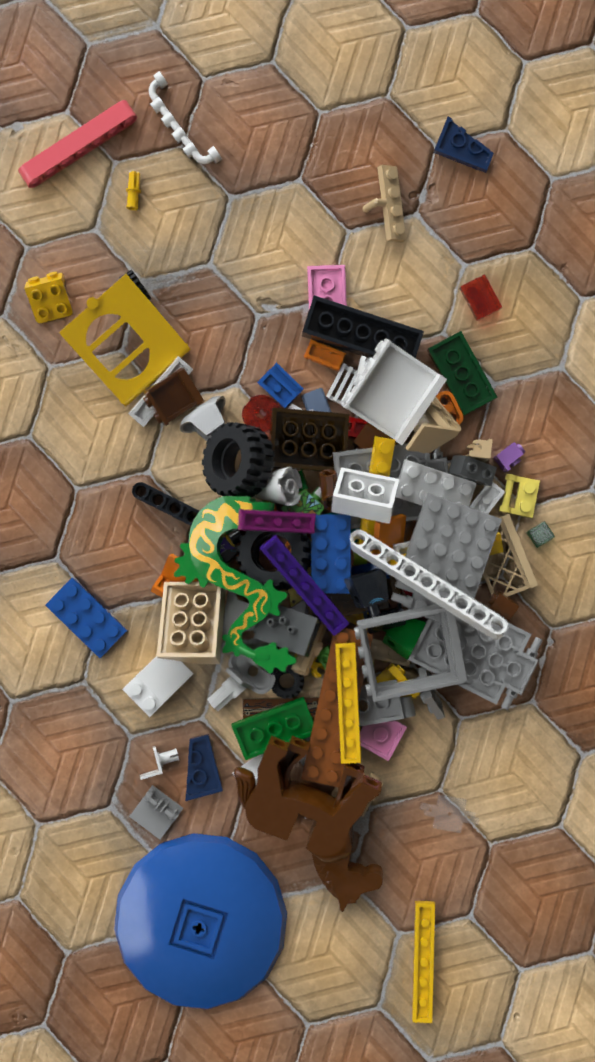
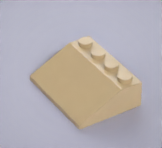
(191, 623)

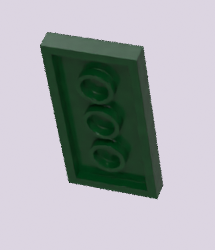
(463, 373)

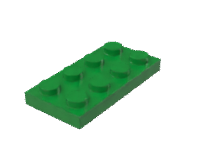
(281, 722)

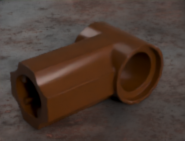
(328, 482)

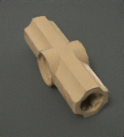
(304, 663)

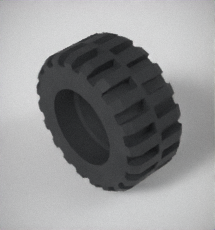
(254, 465)
(249, 555)

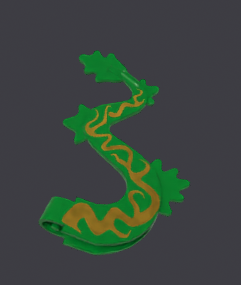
(205, 563)

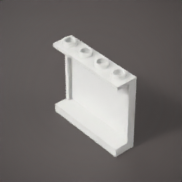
(393, 391)

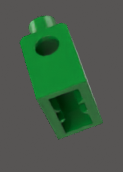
(404, 638)

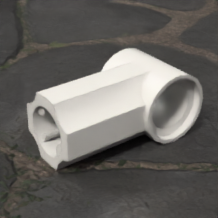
(229, 690)

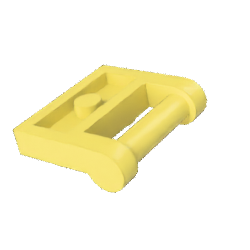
(525, 496)

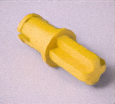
(133, 190)

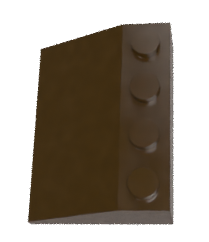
(307, 438)

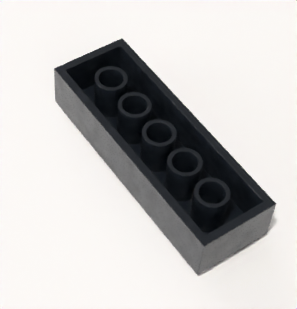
(356, 329)

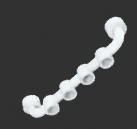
(179, 134)

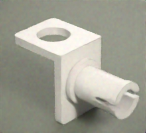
(161, 759)

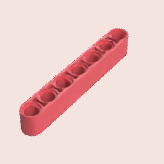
(77, 144)

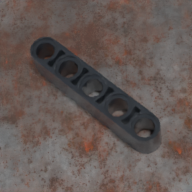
(167, 503)

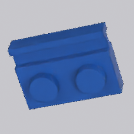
(280, 386)

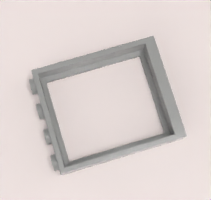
(452, 642)

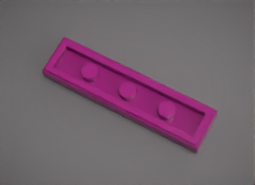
(276, 521)

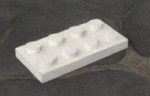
(418, 480)

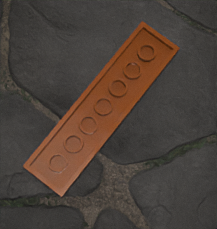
(324, 755)

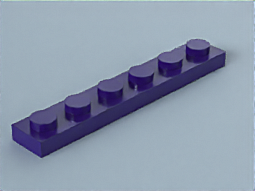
(304, 585)

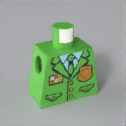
(307, 503)

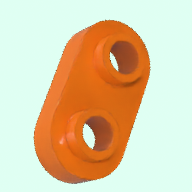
(452, 405)

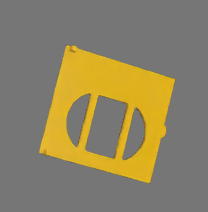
(134, 308)

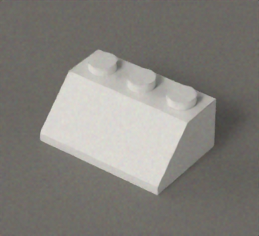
(365, 495)

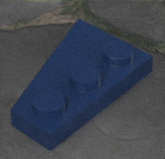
(462, 148)
(203, 772)

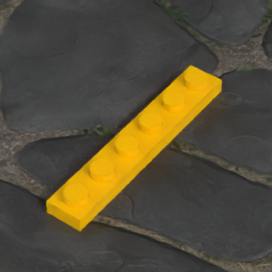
(379, 465)
(348, 703)
(423, 962)

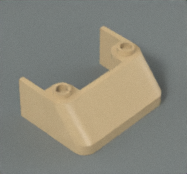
(433, 429)

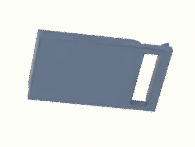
(316, 400)

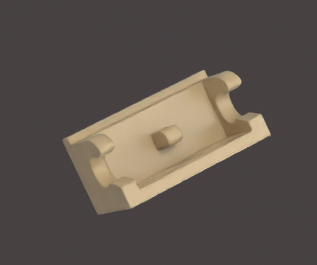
(482, 451)

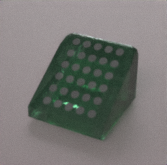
(540, 534)

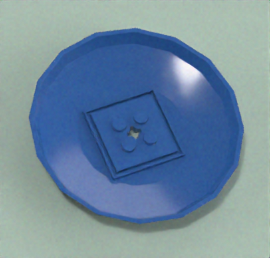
(208, 884)

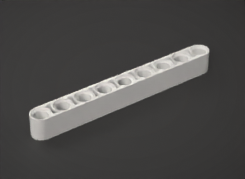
(432, 593)

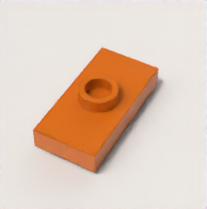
(324, 355)

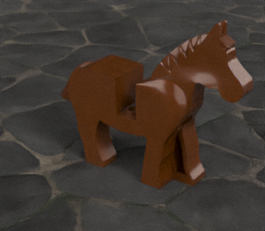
(276, 801)

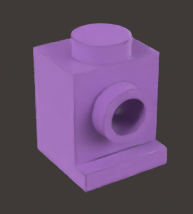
(509, 456)

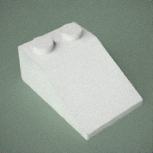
(157, 683)

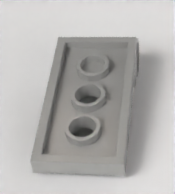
(385, 710)

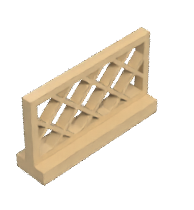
(519, 557)

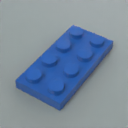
(331, 552)
(86, 617)

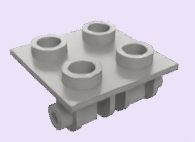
(156, 812)

